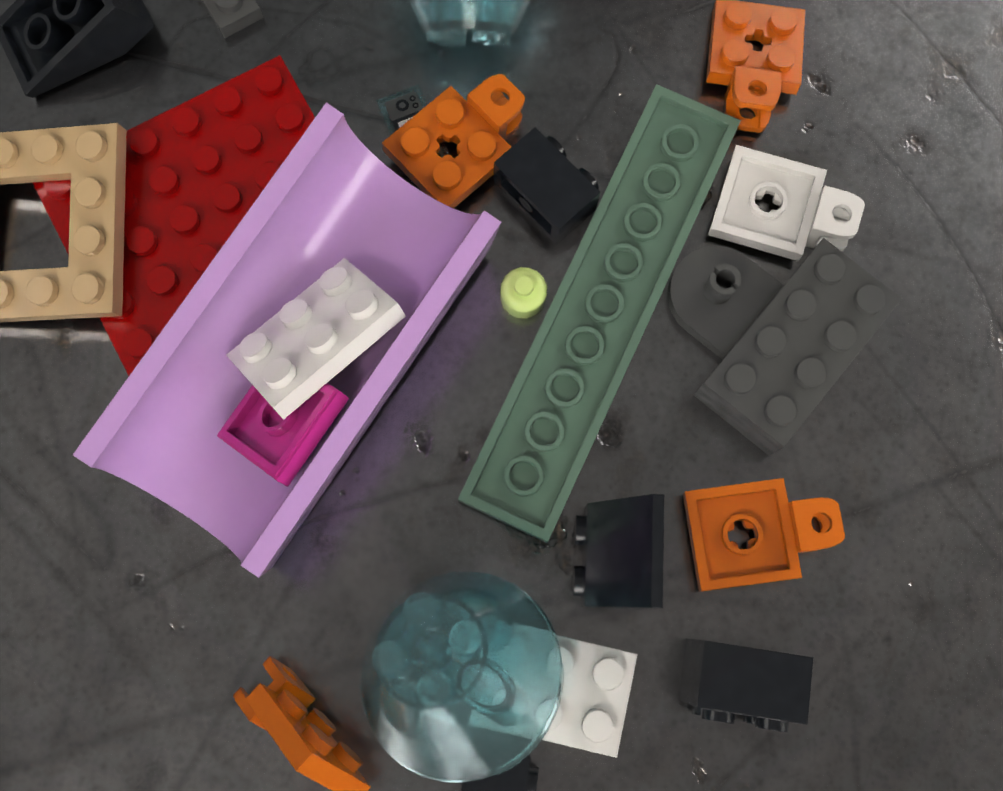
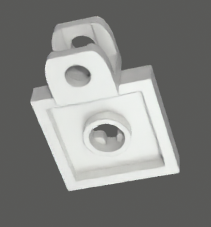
(803, 212)

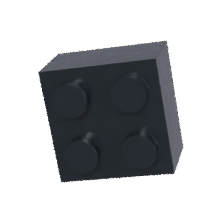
(746, 681)

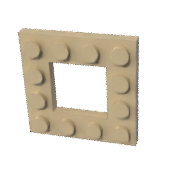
(97, 169)

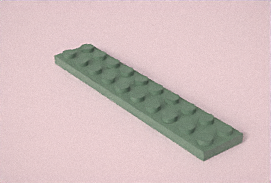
(599, 315)

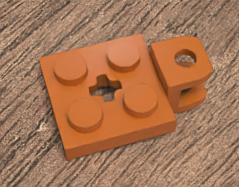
(754, 76)
(474, 125)
(778, 526)
(301, 735)

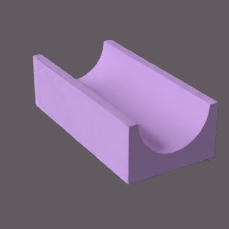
(317, 208)

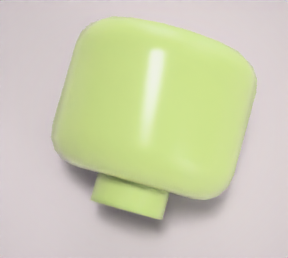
(523, 292)

